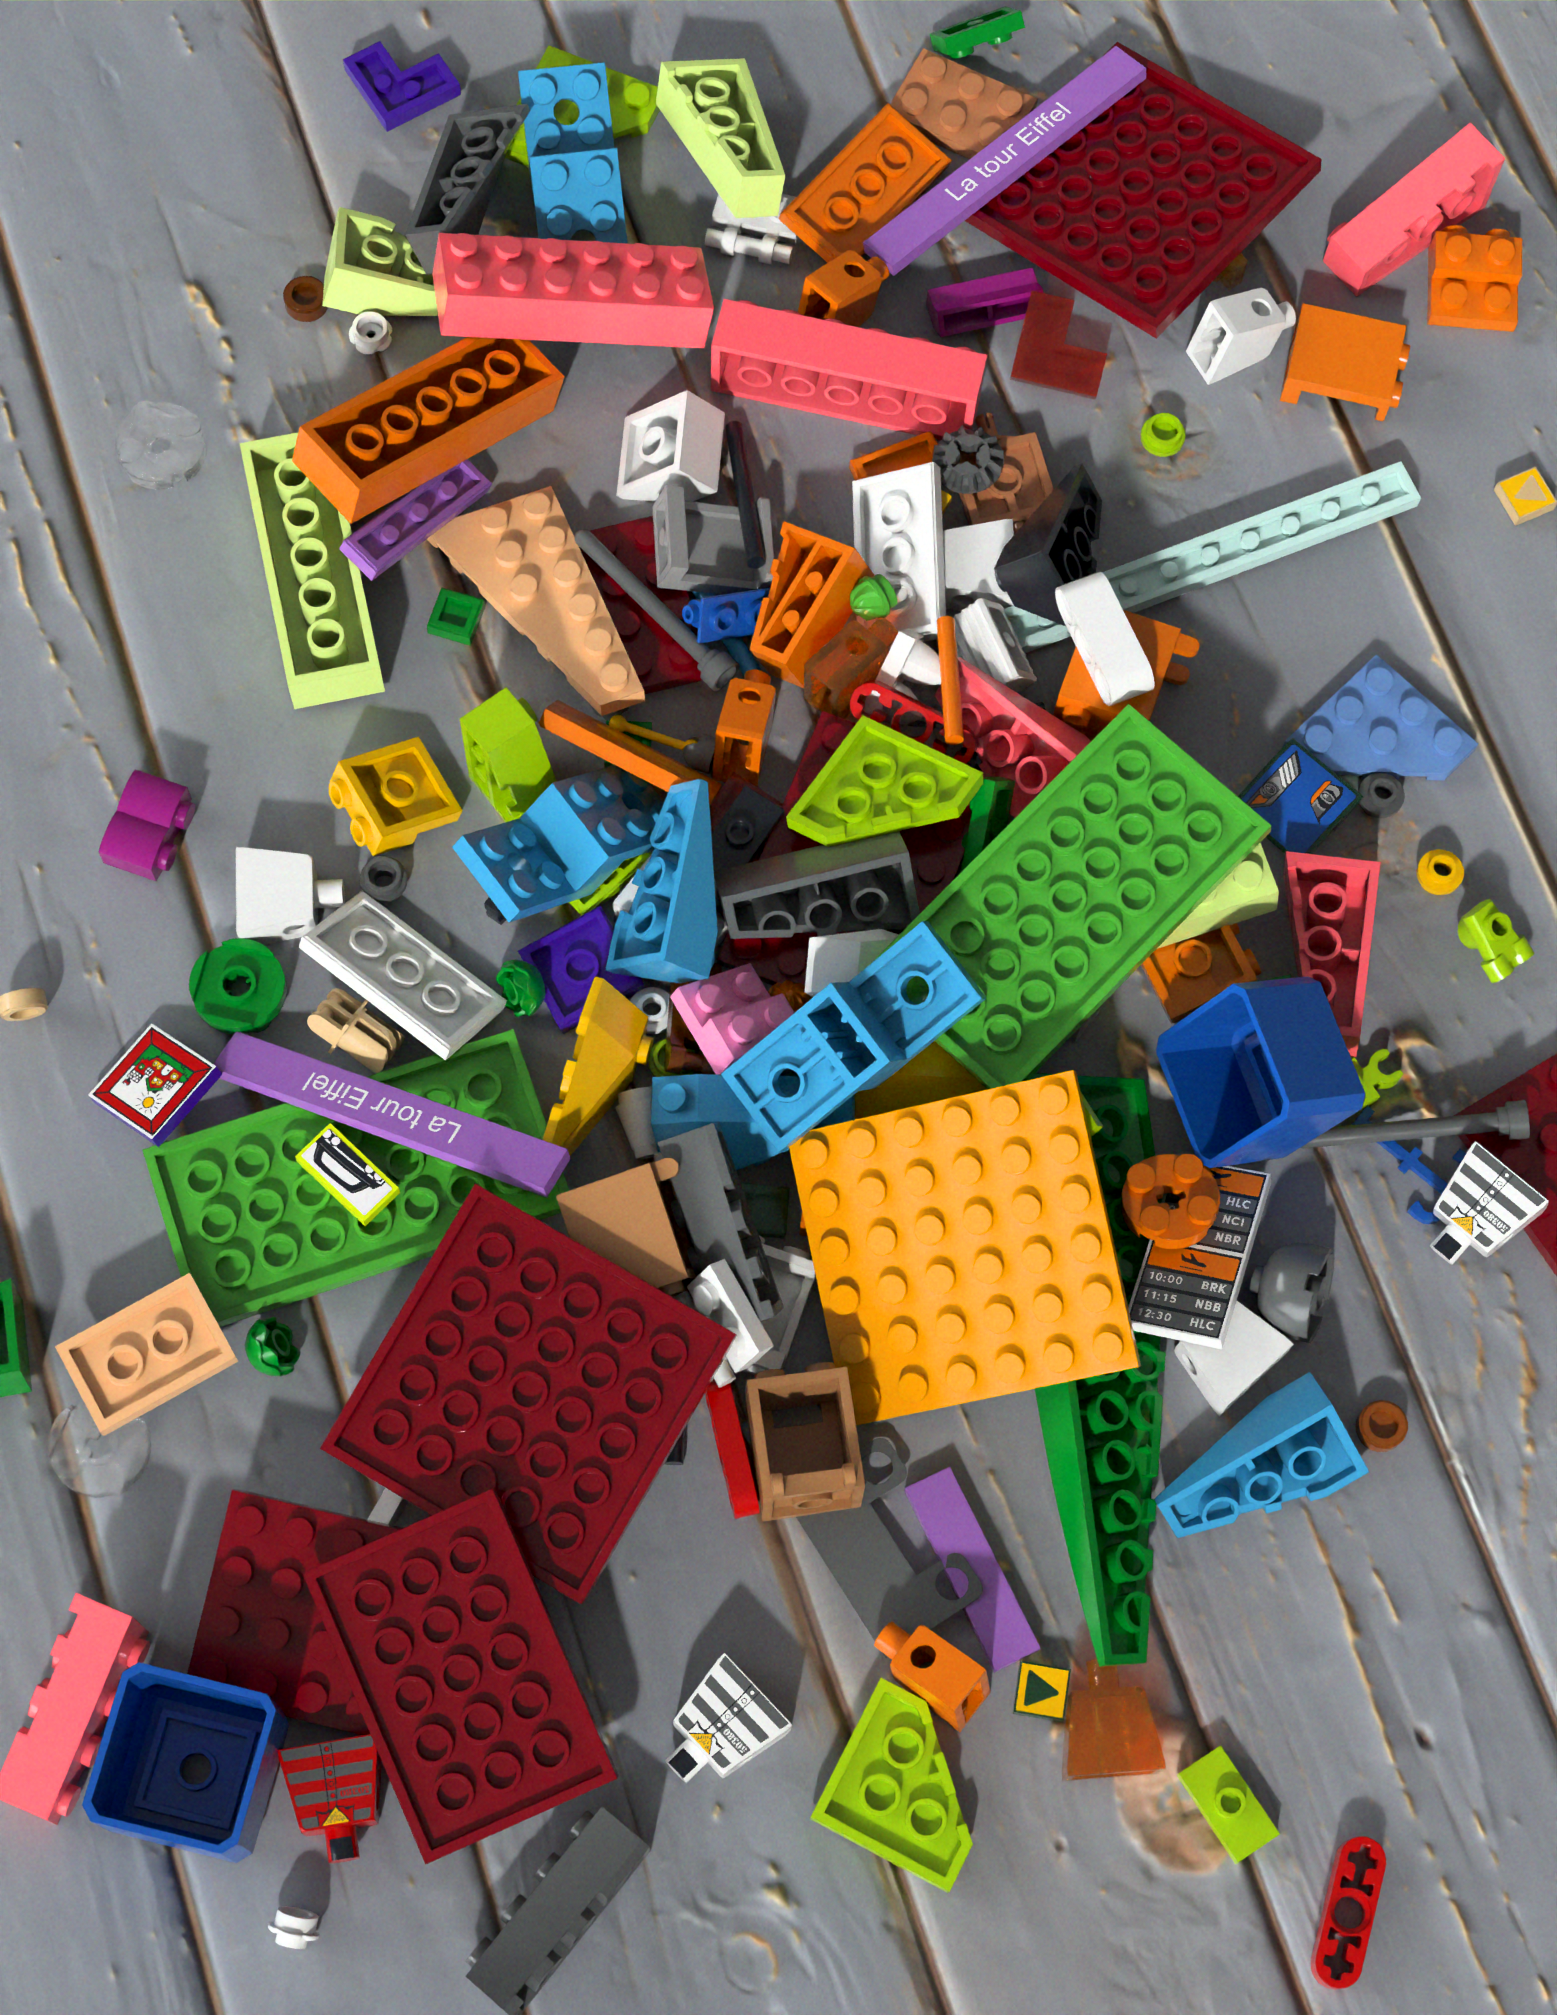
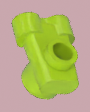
(1495, 939)

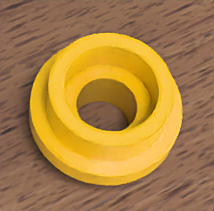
(1434, 882)

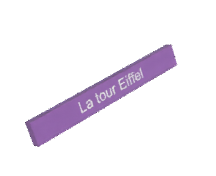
(1005, 160)
(393, 1114)

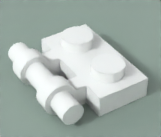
(768, 227)
(723, 1301)

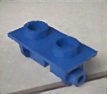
(725, 614)

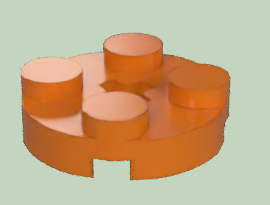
(1155, 1220)

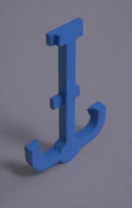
(1411, 1162)

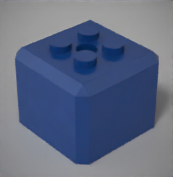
(1259, 1071)
(149, 1736)

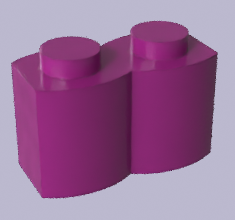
(146, 825)

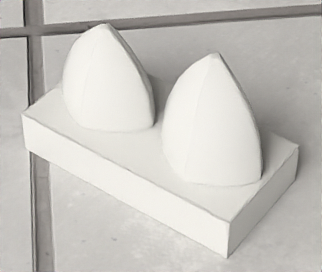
(910, 661)

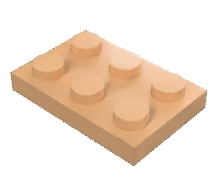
(146, 1354)

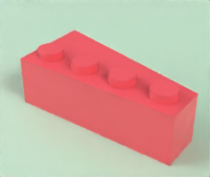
(1403, 220)
(1332, 930)

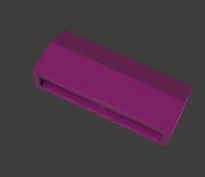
(981, 302)

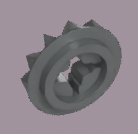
(966, 477)

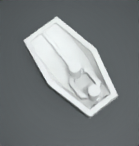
(842, 956)

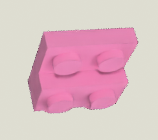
(729, 1014)

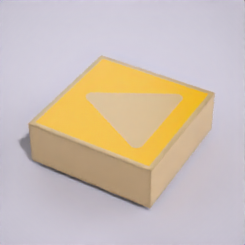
(1525, 496)

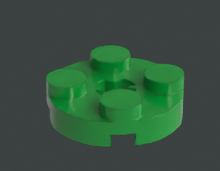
(224, 964)

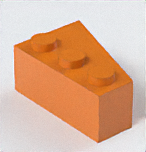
(805, 601)

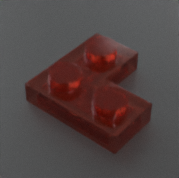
(1043, 356)

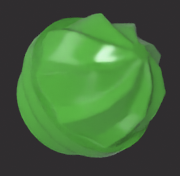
(872, 597)

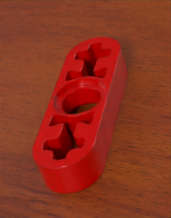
(887, 698)
(732, 1450)
(1351, 1954)

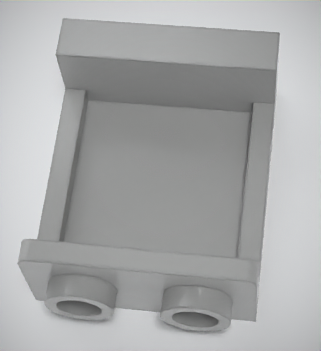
(703, 545)

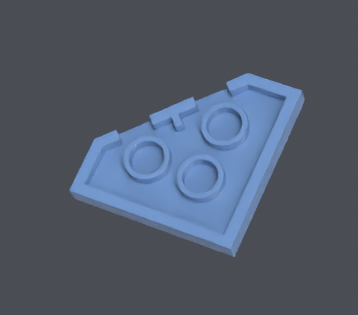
(1384, 727)

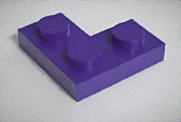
(396, 94)

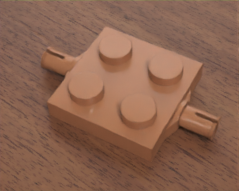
(1020, 486)

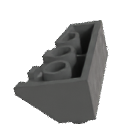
(462, 177)
(821, 890)
(718, 1214)
(558, 1911)

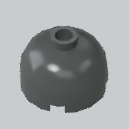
(1293, 1288)

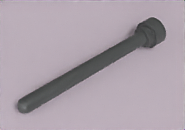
(715, 666)
(1507, 1120)

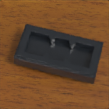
(744, 829)

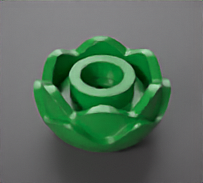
(521, 987)
(271, 1347)

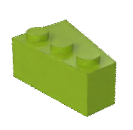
(506, 754)

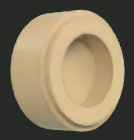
(23, 1004)

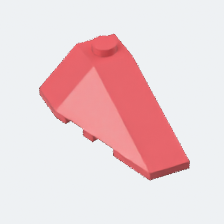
(1014, 734)

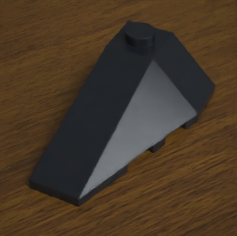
(1052, 546)

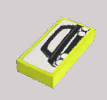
(347, 1174)

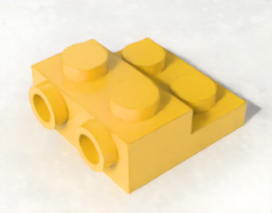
(392, 795)

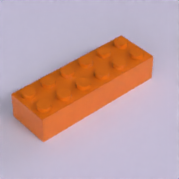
(425, 421)

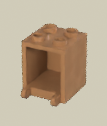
(633, 1224)
(806, 1465)

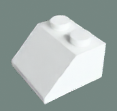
(671, 445)

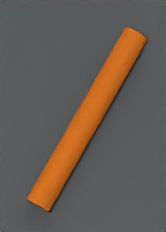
(950, 680)

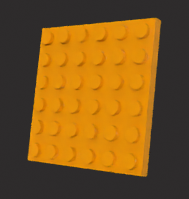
(964, 1248)

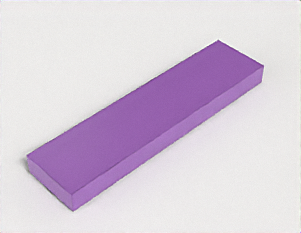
(414, 518)
(954, 1529)

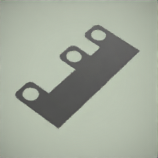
(866, 1556)

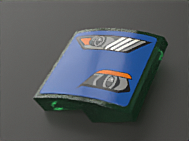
(1300, 799)

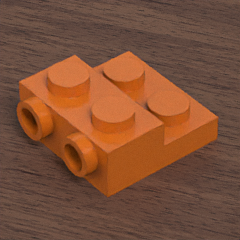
(1474, 279)
(1198, 969)

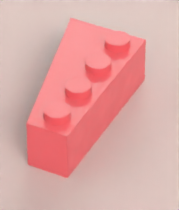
(71, 1710)

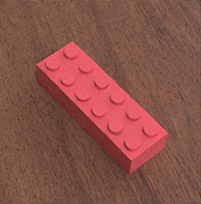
(571, 291)
(844, 370)

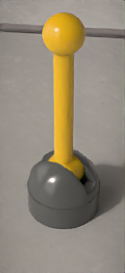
(697, 750)

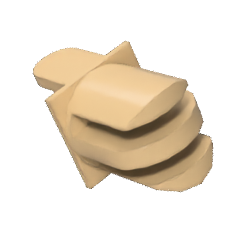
(355, 1030)

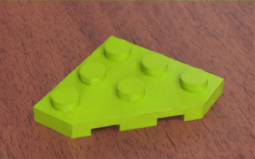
(630, 101)
(882, 786)
(897, 1790)

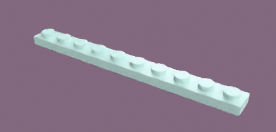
(1240, 547)

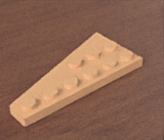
(540, 583)

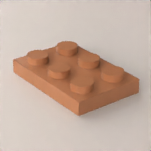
(958, 105)

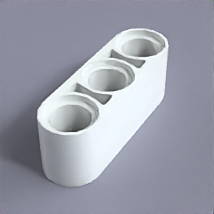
(1104, 638)

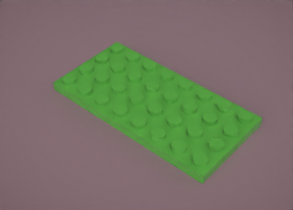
(1082, 893)
(271, 1235)

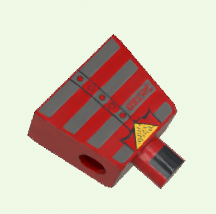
(334, 1791)

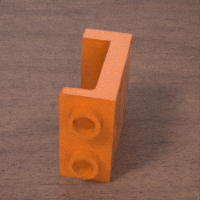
(1346, 358)

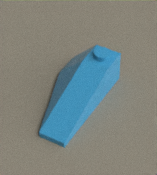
(673, 914)
(702, 1099)
(1275, 1454)

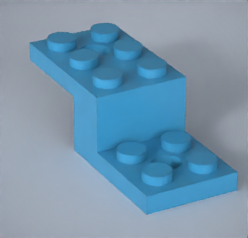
(575, 164)
(563, 841)
(853, 1036)

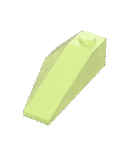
(375, 269)

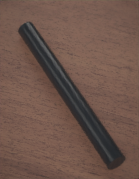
(745, 495)

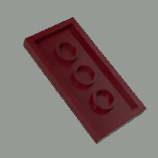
(652, 651)

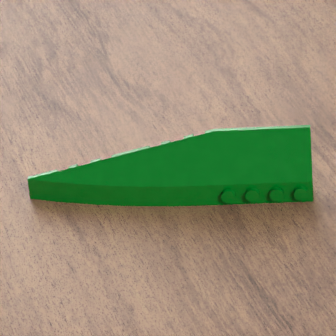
(1107, 1427)

